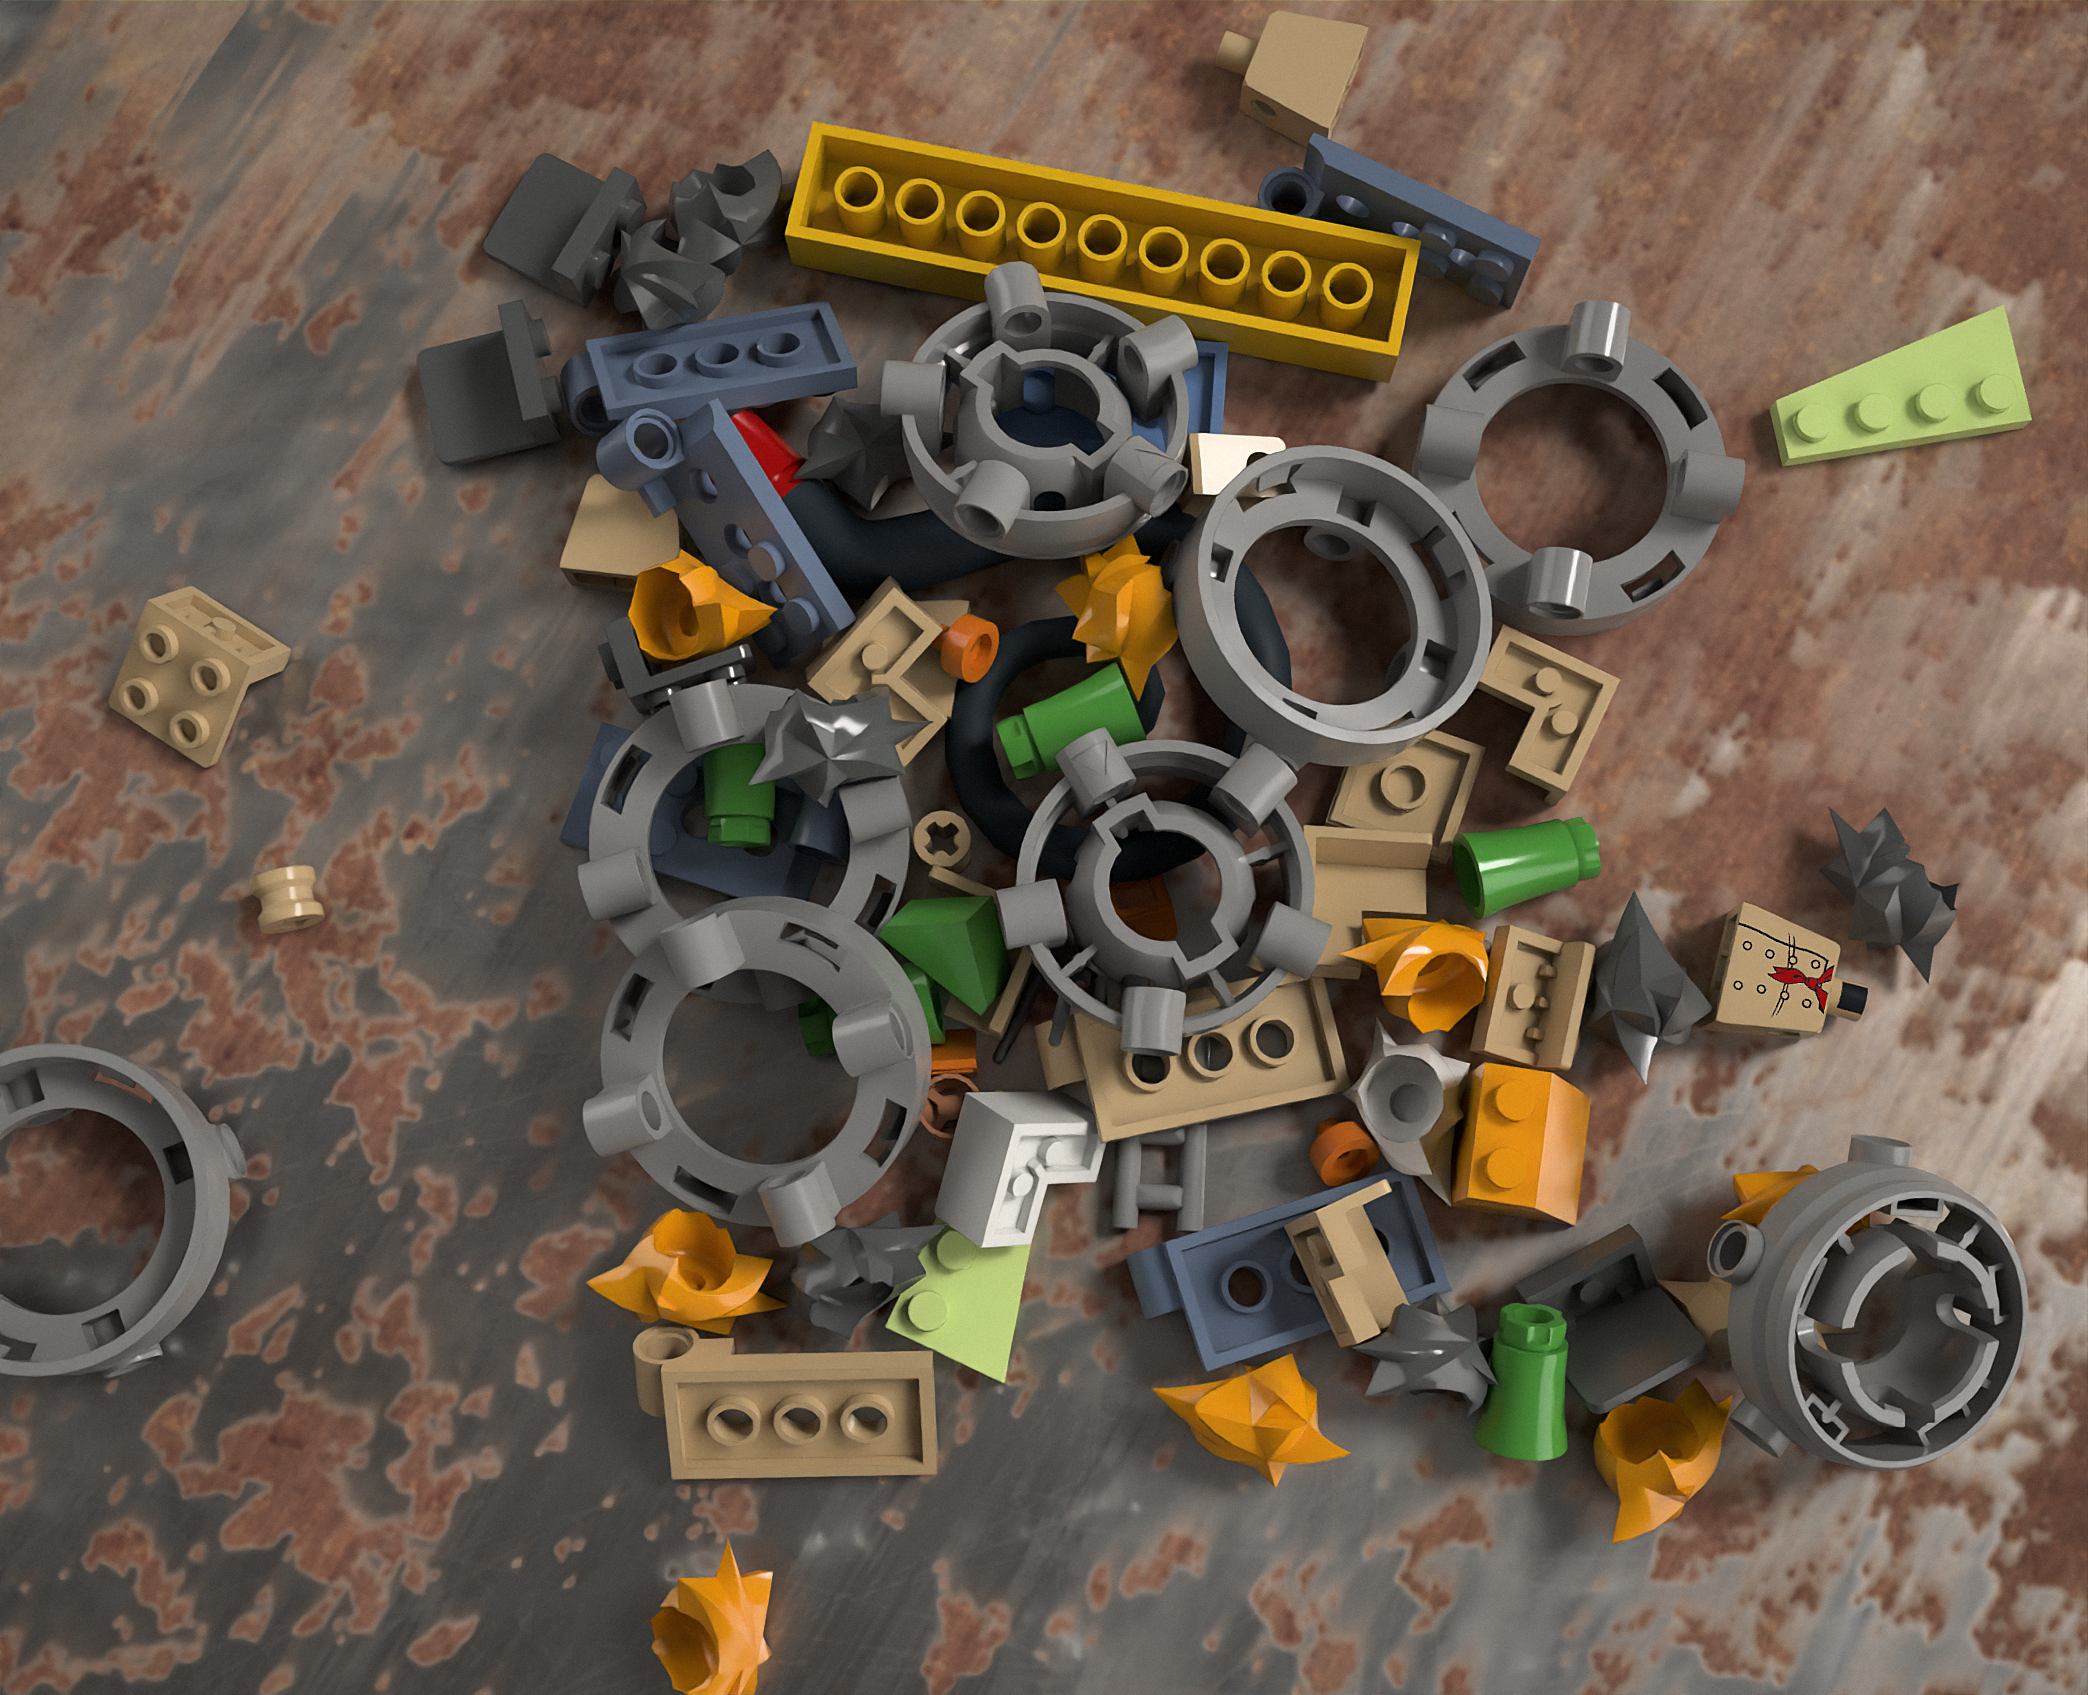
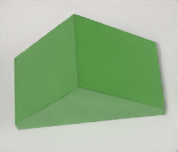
(954, 944)

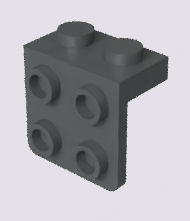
(566, 227)
(491, 390)
(630, 669)
(1618, 1320)

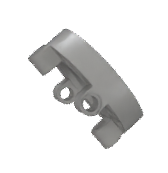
(1347, 506)
(1560, 587)
(620, 874)
(876, 1036)
(196, 1169)

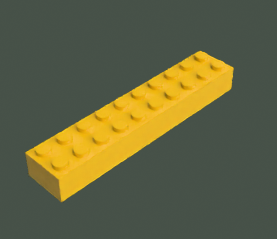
(1227, 269)

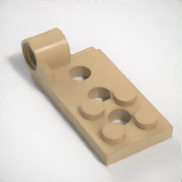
(1188, 1092)
(699, 1378)

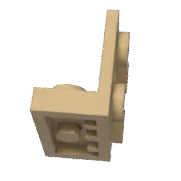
(192, 671)

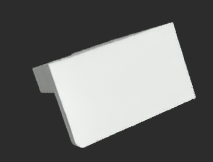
(1007, 1155)

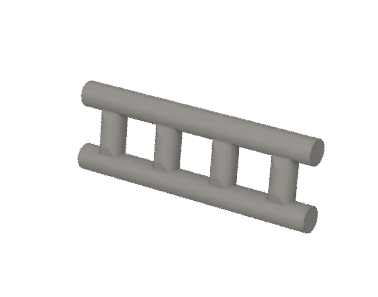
(1188, 1196)

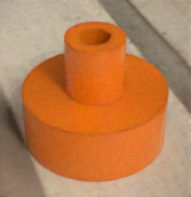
(967, 647)
(1343, 1152)

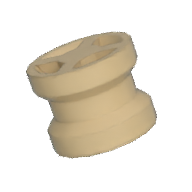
(287, 899)

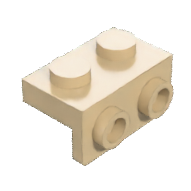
(1533, 999)

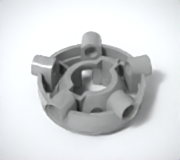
(998, 477)
(1247, 793)
(1801, 1267)

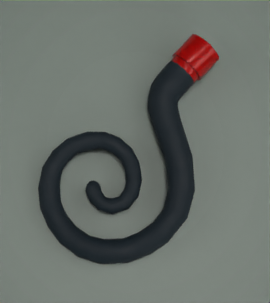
(925, 552)

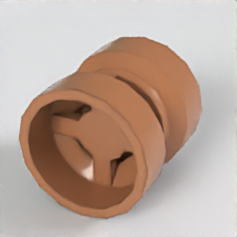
(945, 1105)

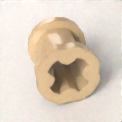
(945, 825)

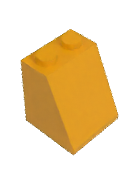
(1519, 1145)

